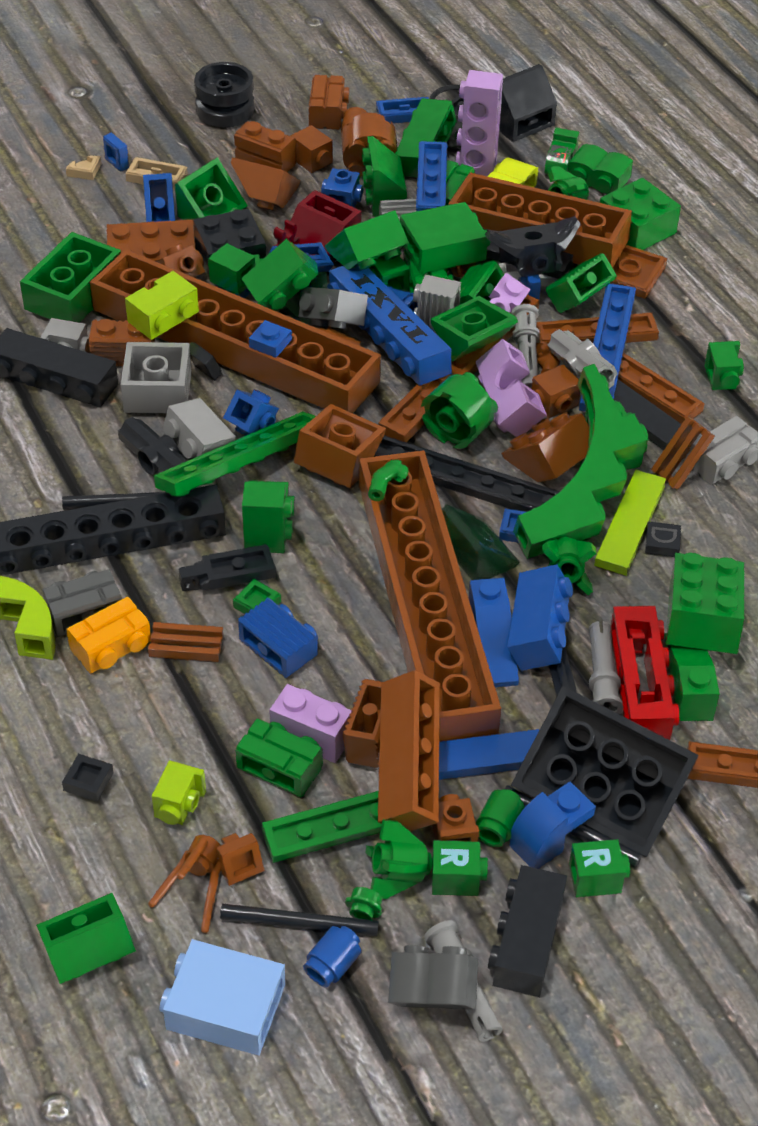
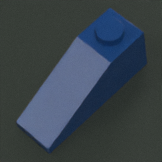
(493, 620)

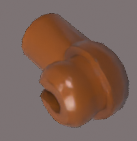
(545, 357)

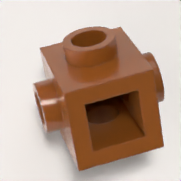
(184, 260)

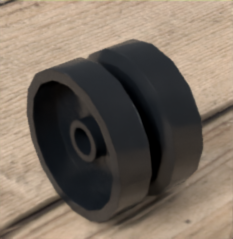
(224, 94)

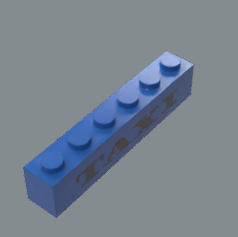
(396, 326)

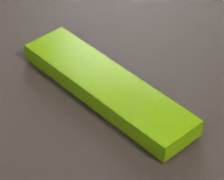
(630, 522)

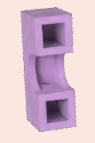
(501, 375)

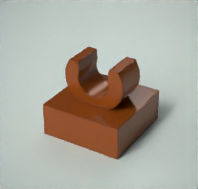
(239, 857)

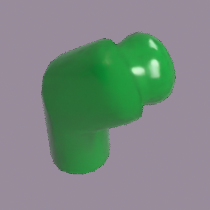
(383, 475)

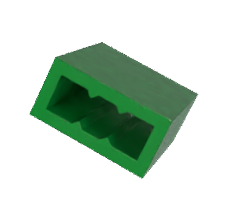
(444, 237)

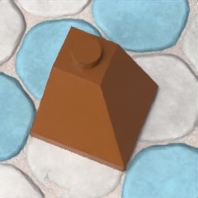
(265, 184)

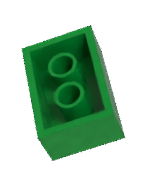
(61, 281)
(706, 603)

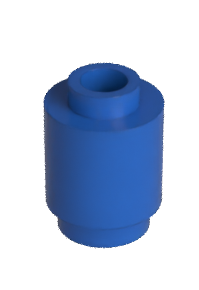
(332, 955)

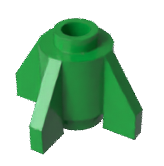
(566, 183)
(571, 559)
(399, 860)

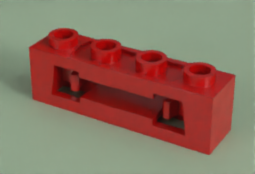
(630, 630)

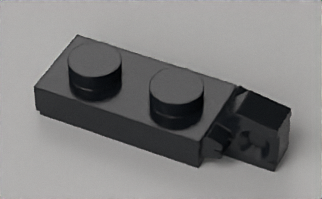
(228, 569)

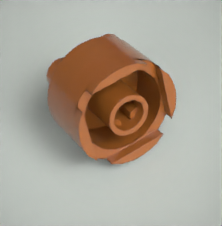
(355, 138)

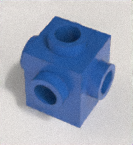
(343, 186)
(250, 411)

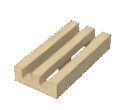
(145, 166)

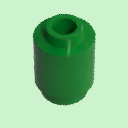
(499, 817)

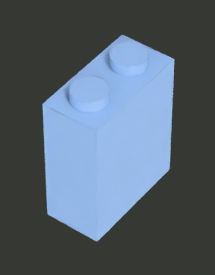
(223, 996)

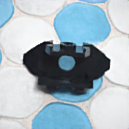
(535, 247)

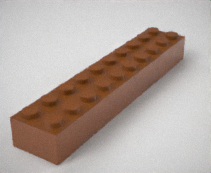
(311, 366)
(430, 597)

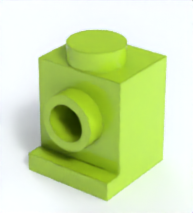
(178, 792)

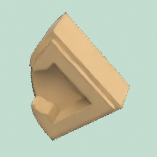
(84, 169)

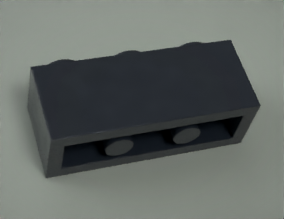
(527, 930)

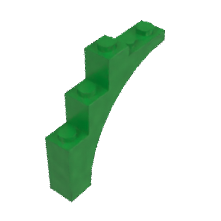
(577, 508)

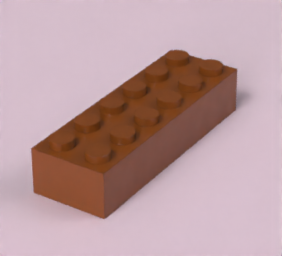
(511, 205)

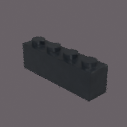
(56, 368)

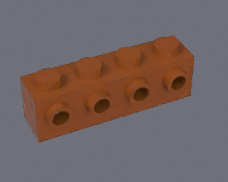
(409, 751)

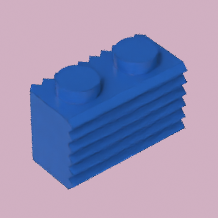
(278, 637)

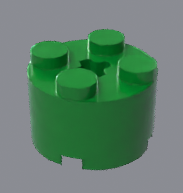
(458, 410)

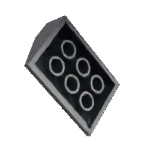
(613, 762)

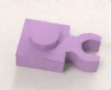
(508, 293)

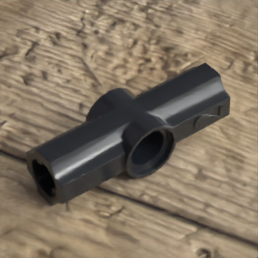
(153, 451)

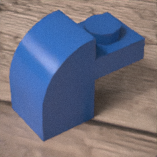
(545, 821)

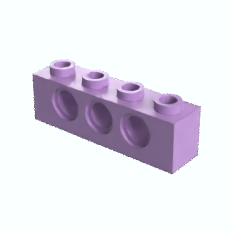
(487, 90)

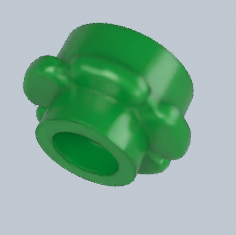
(364, 903)

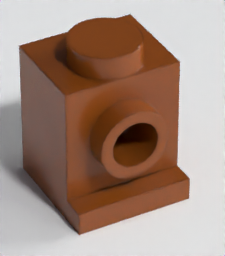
(455, 820)

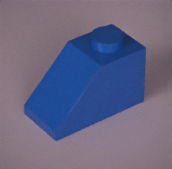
(159, 197)

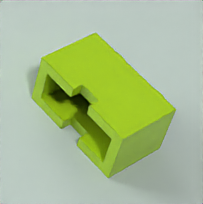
(162, 306)

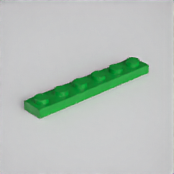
(232, 456)

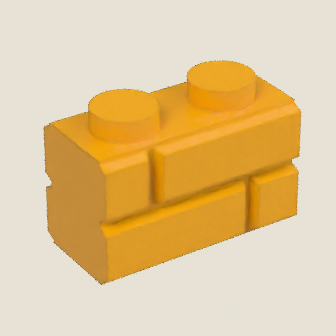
(109, 635)

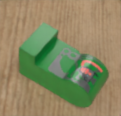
(562, 148)

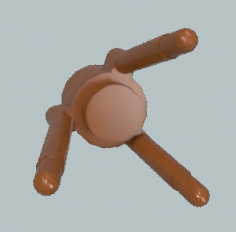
(198, 860)

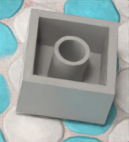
(155, 376)

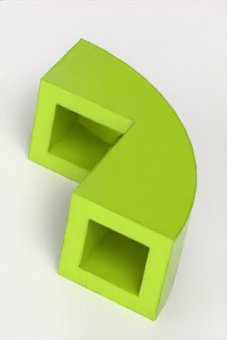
(27, 607)

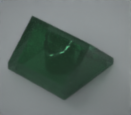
(477, 545)

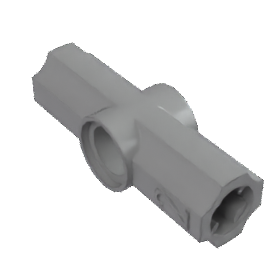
(579, 354)

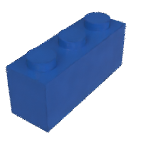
(540, 617)

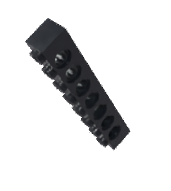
(110, 529)

